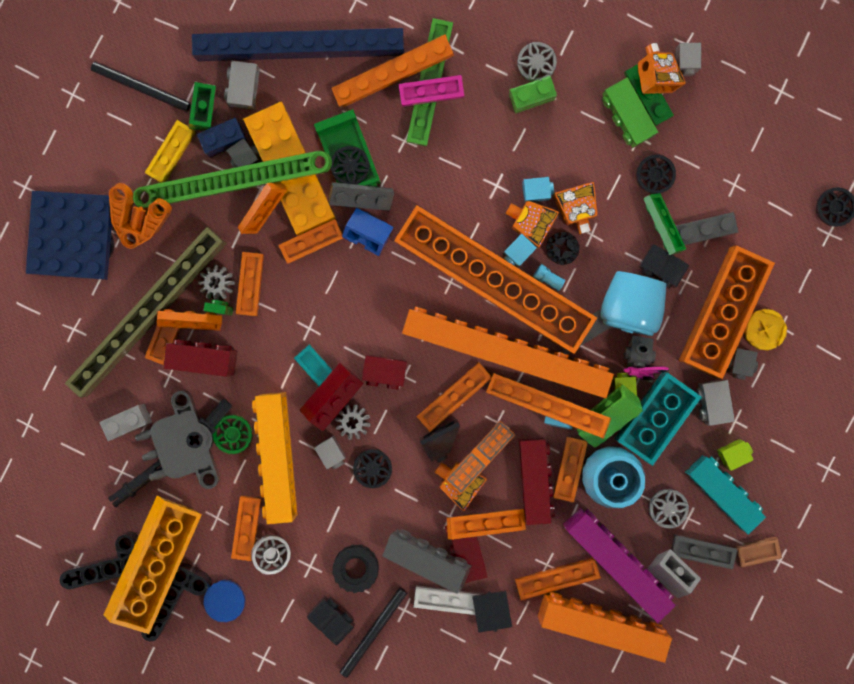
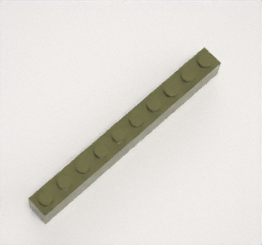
(145, 312)

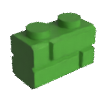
(532, 94)

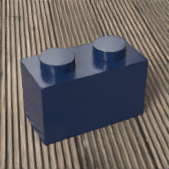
(221, 137)

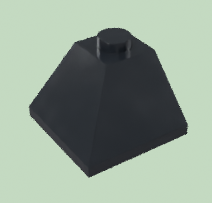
(440, 441)

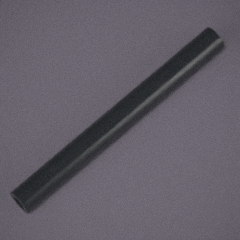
(140, 86)
(373, 632)

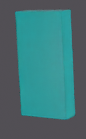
(313, 364)

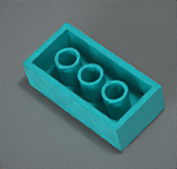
(663, 413)

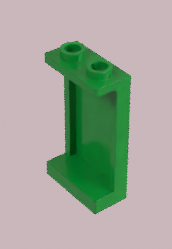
(345, 131)

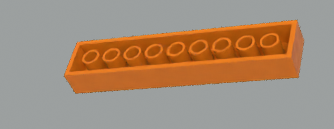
(495, 280)
(511, 354)

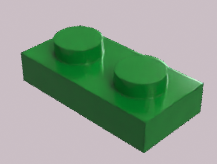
(218, 307)

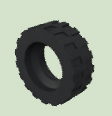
(339, 568)

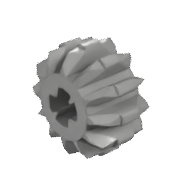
(208, 282)
(359, 425)

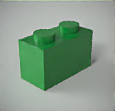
(202, 106)

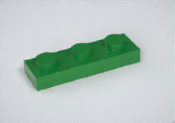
(653, 103)
(664, 224)

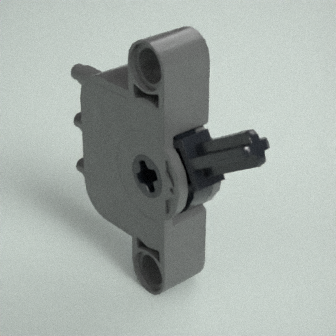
(174, 441)

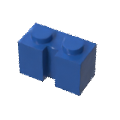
(367, 231)

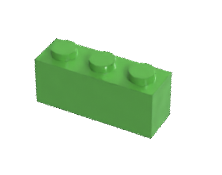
(629, 113)
(621, 407)

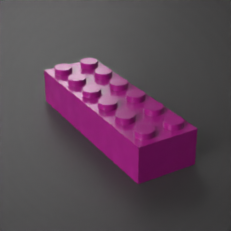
(623, 568)

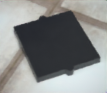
(492, 611)

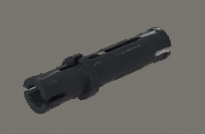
(130, 489)

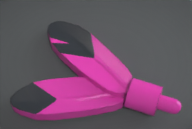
(645, 373)

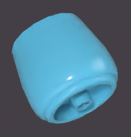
(634, 303)
(613, 477)

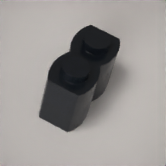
(663, 266)
(331, 620)

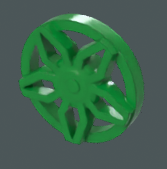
(233, 434)

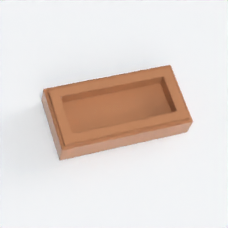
(758, 552)

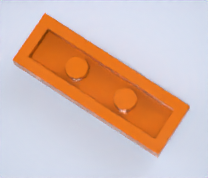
(262, 208)
(311, 241)
(250, 284)
(189, 320)
(570, 469)
(246, 527)

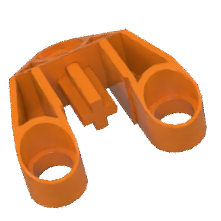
(121, 211)

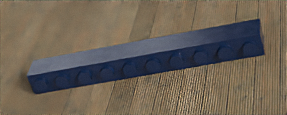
(298, 44)

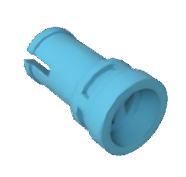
(544, 274)

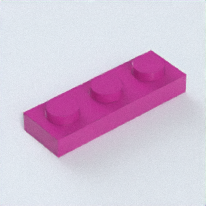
(431, 90)

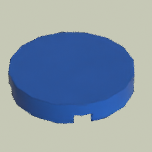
(224, 601)

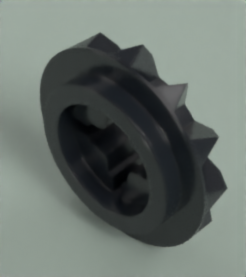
(554, 252)

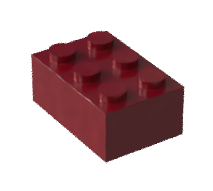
(200, 358)

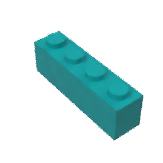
(725, 494)

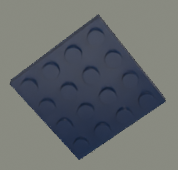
(69, 235)

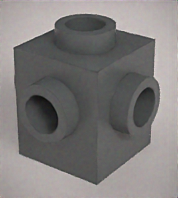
(639, 352)

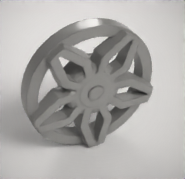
(536, 61)
(668, 508)
(270, 554)

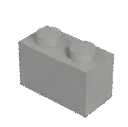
(243, 85)
(715, 402)
(125, 422)
(674, 573)

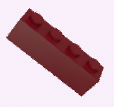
(535, 481)

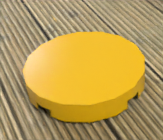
(765, 329)

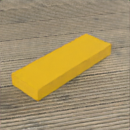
(170, 152)

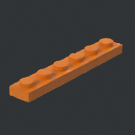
(392, 71)
(549, 405)

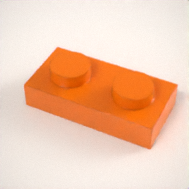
(157, 346)

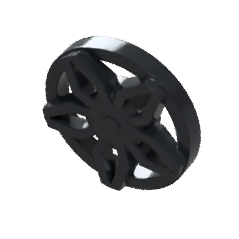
(350, 165)
(656, 174)
(835, 207)
(372, 468)

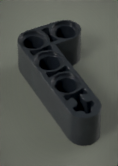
(101, 566)
(170, 603)

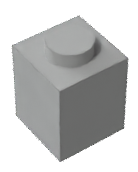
(688, 58)
(330, 453)

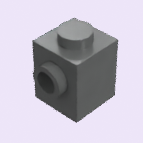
(243, 154)
(743, 364)

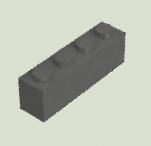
(427, 560)

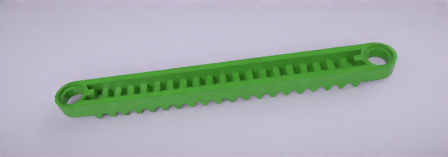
(234, 179)

